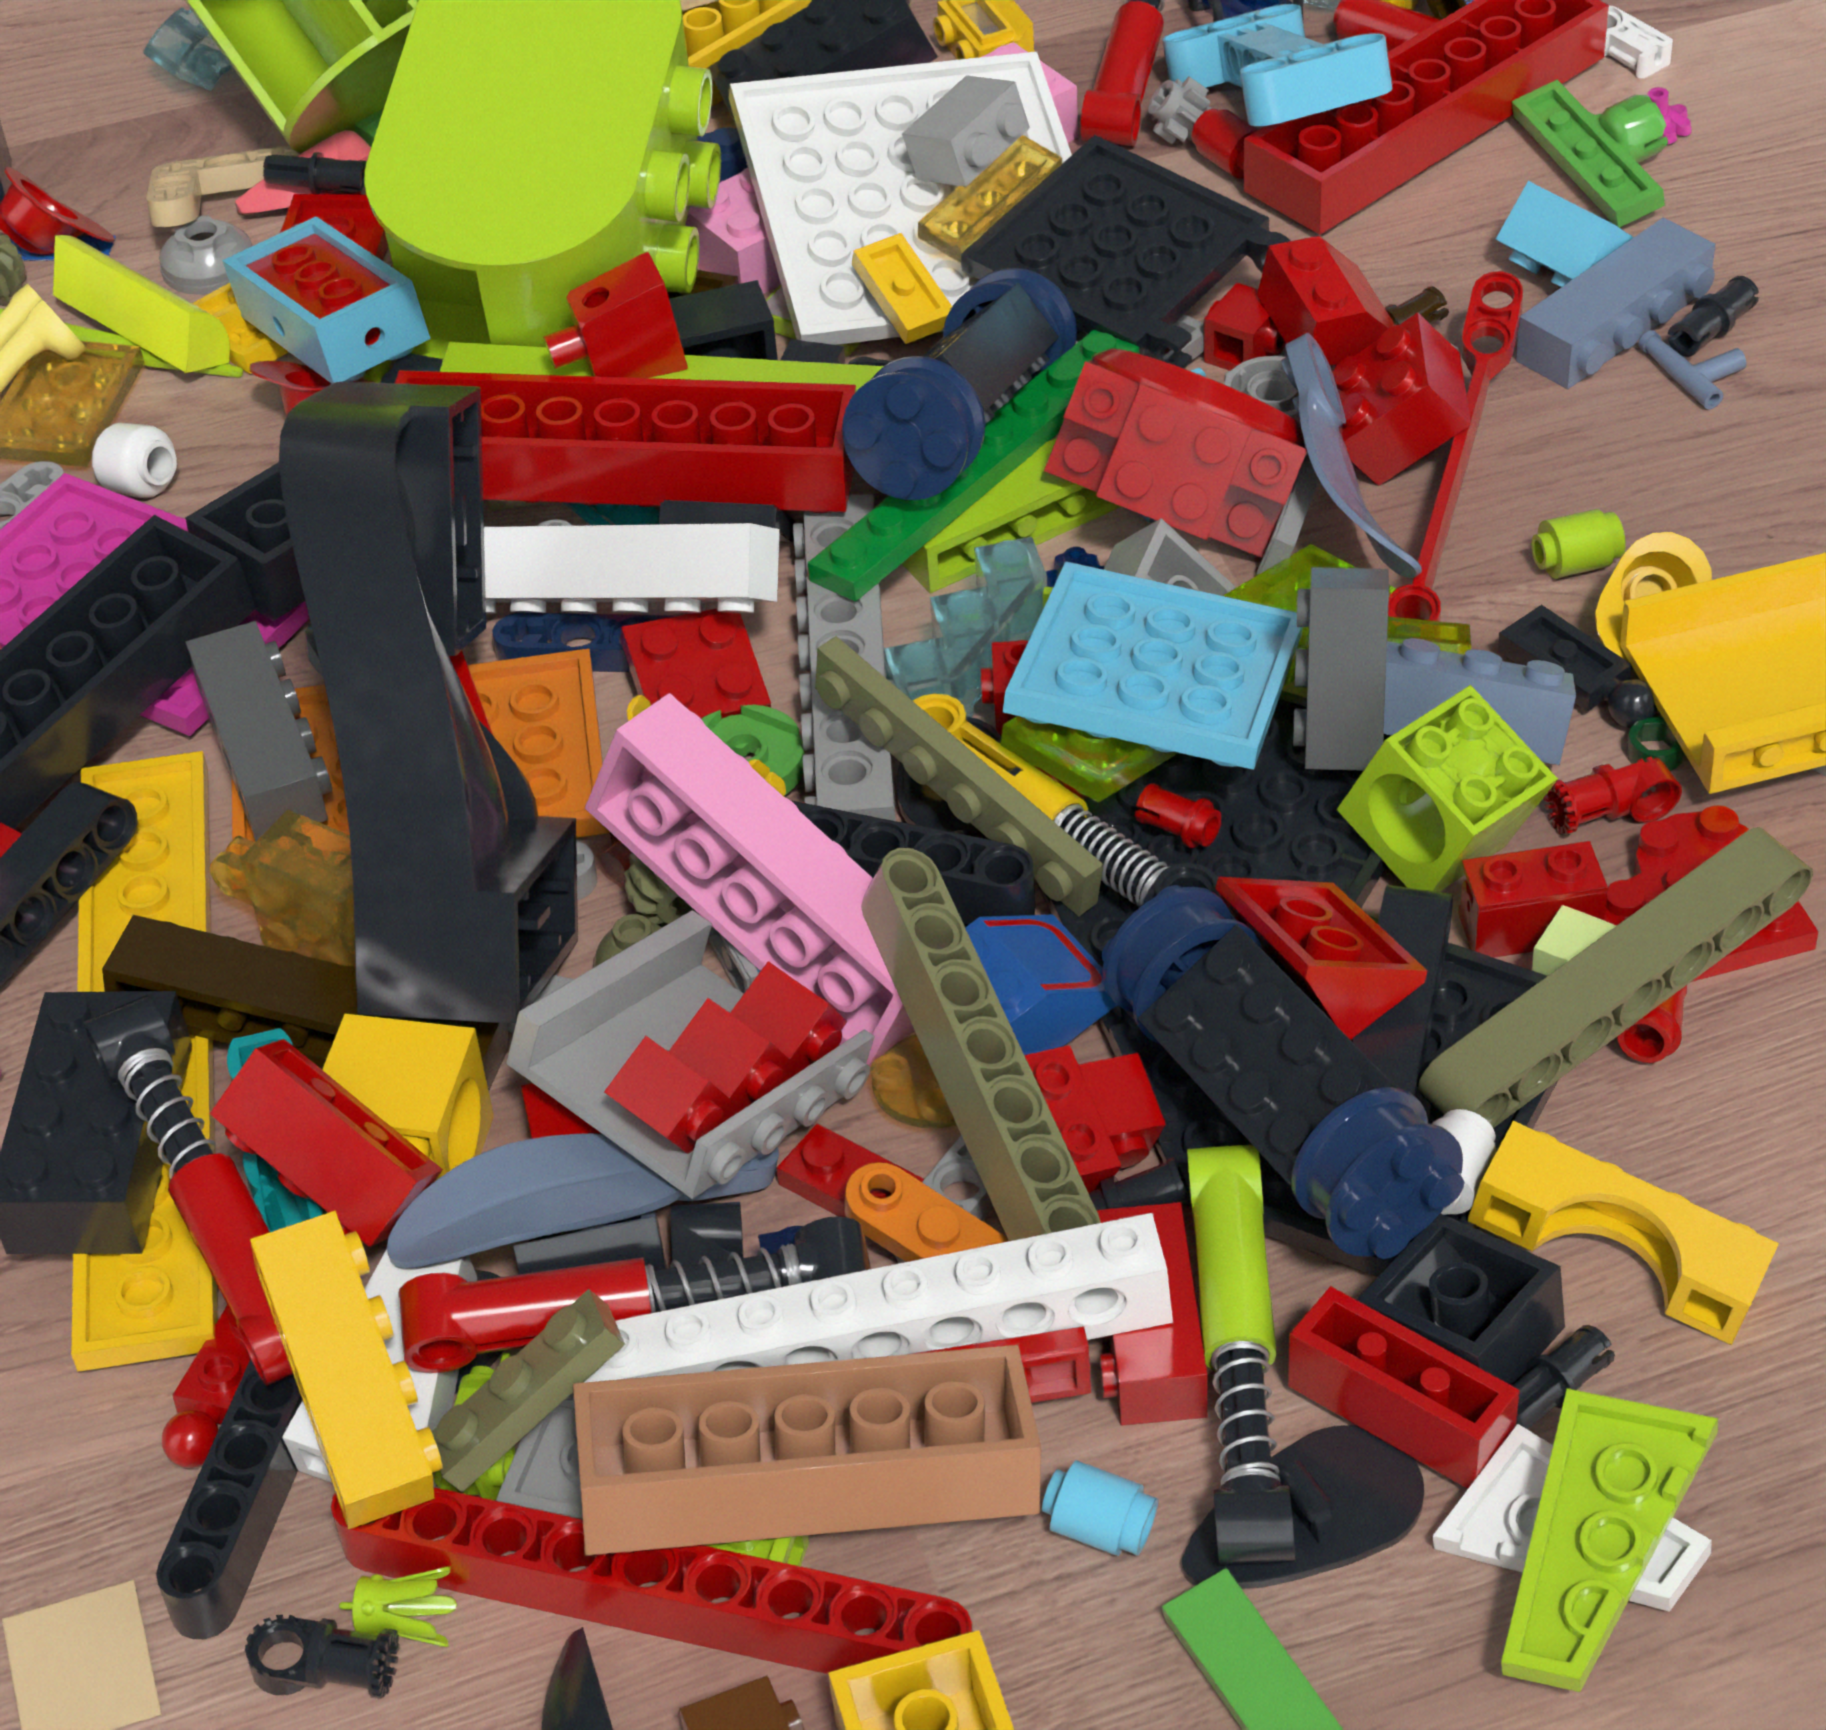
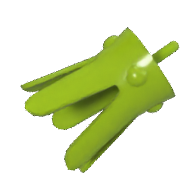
(391, 1603)

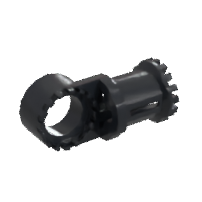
(327, 1656)

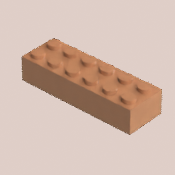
(806, 1449)

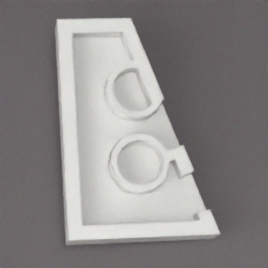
(1499, 1515)

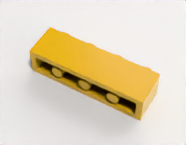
(344, 1370)

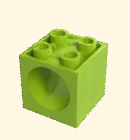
(1446, 792)

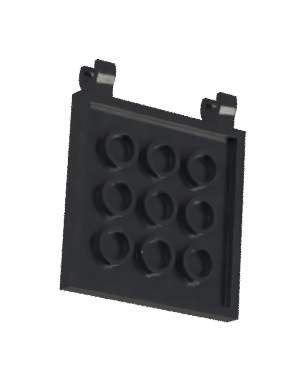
(1125, 244)

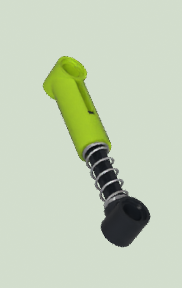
(1240, 1346)

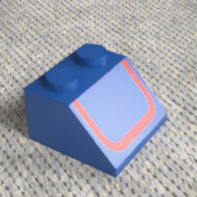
(1040, 978)

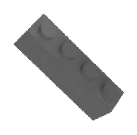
(257, 726)

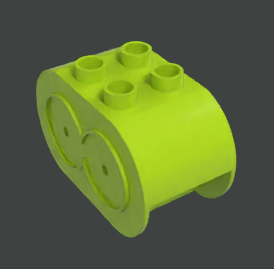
(537, 157)

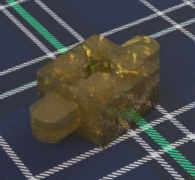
(297, 885)

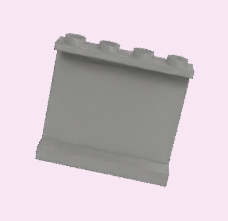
(592, 1025)

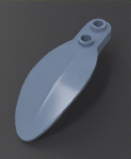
(1320, 420)
(540, 1191)

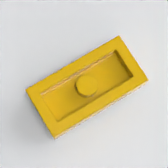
(902, 287)

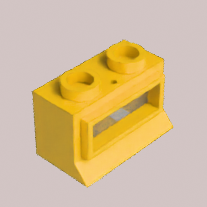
(981, 26)

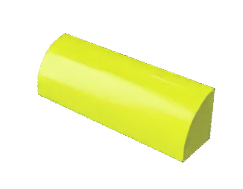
(137, 307)

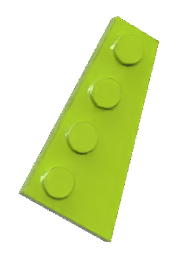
(1599, 1519)

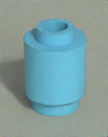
(1100, 1509)

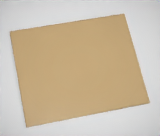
(82, 1663)

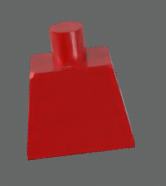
(621, 325)

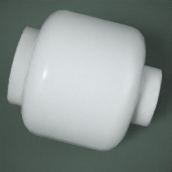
(134, 460)

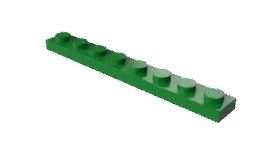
(903, 526)

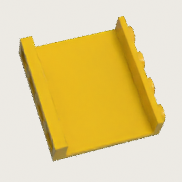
(1738, 669)

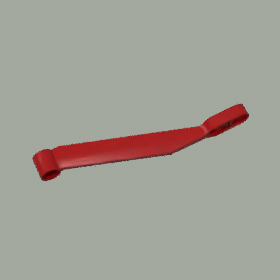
(1418, 598)

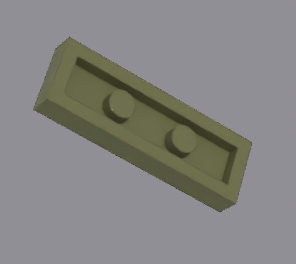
(526, 1389)

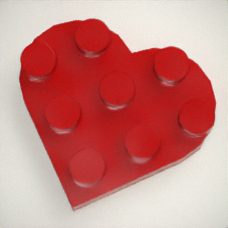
(1675, 848)

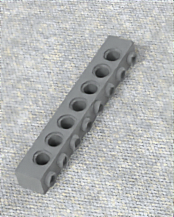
(846, 766)

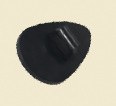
(1346, 1504)

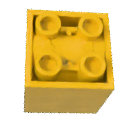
(417, 1080)

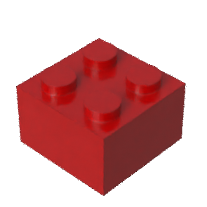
(1401, 398)

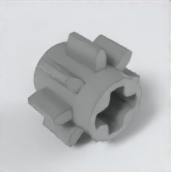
(1177, 107)

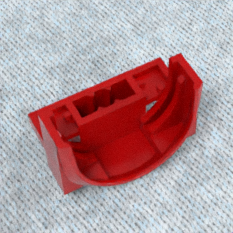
(1179, 448)

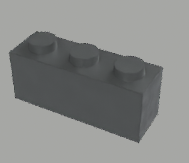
(1342, 667)

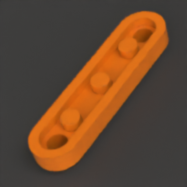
(915, 1218)

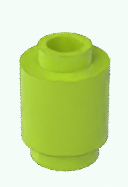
(1578, 543)

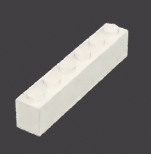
(631, 567)

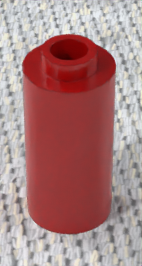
(1379, 17)

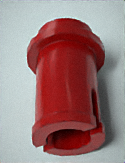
(1191, 820)

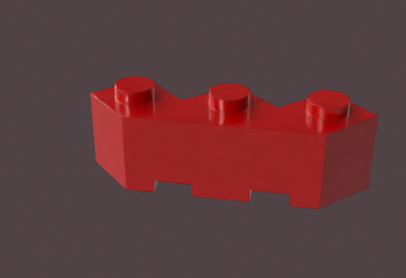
(727, 1058)

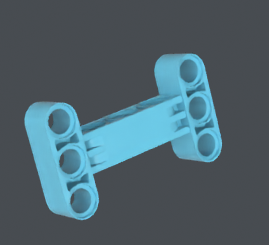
(1278, 66)

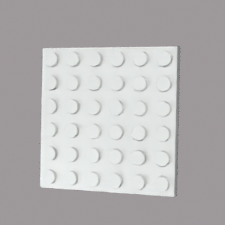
(840, 177)

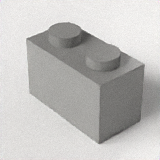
(966, 130)

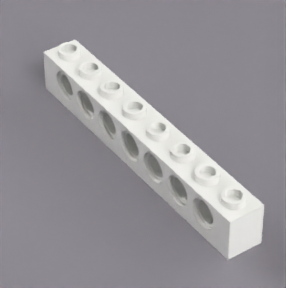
(1086, 1276)

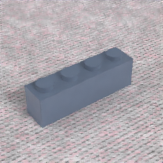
(1615, 303)
(1529, 698)

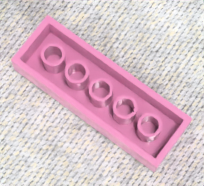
(747, 863)

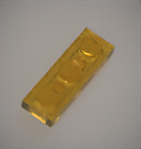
(993, 193)

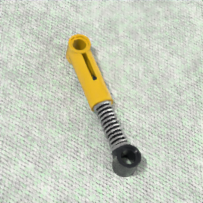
(1121, 863)

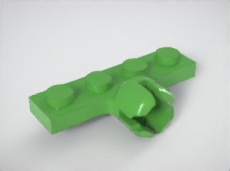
(1599, 149)

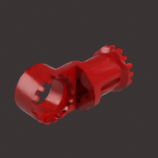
(1614, 795)

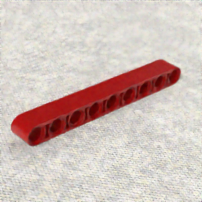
(674, 1608)

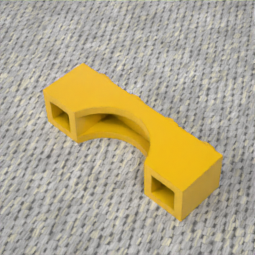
(1552, 1190)

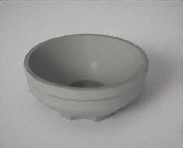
(195, 254)

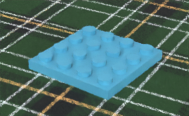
(1155, 665)

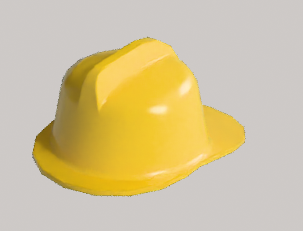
(1646, 568)

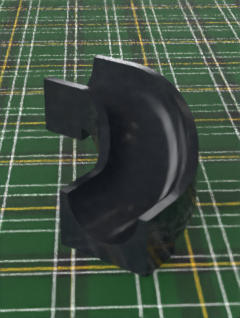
(452, 869)

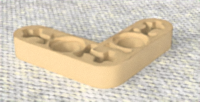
(178, 186)

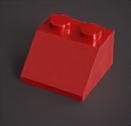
(1321, 293)

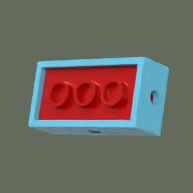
(327, 300)

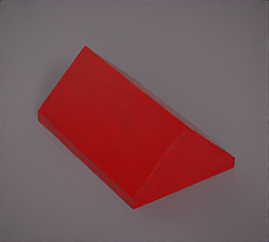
(1326, 947)

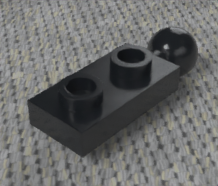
(1595, 669)

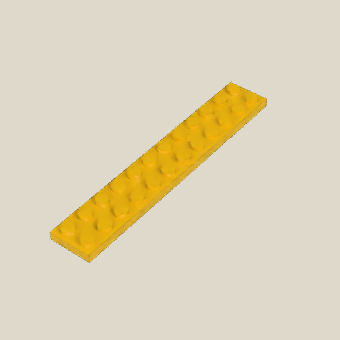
(165, 1297)

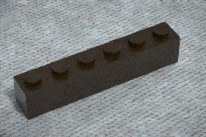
(249, 988)

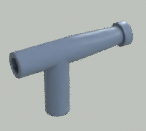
(1695, 378)

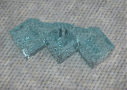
(967, 621)

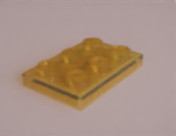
(65, 404)

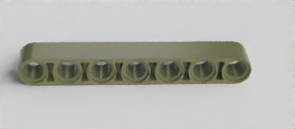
(1617, 979)
(973, 1050)

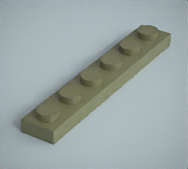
(956, 774)

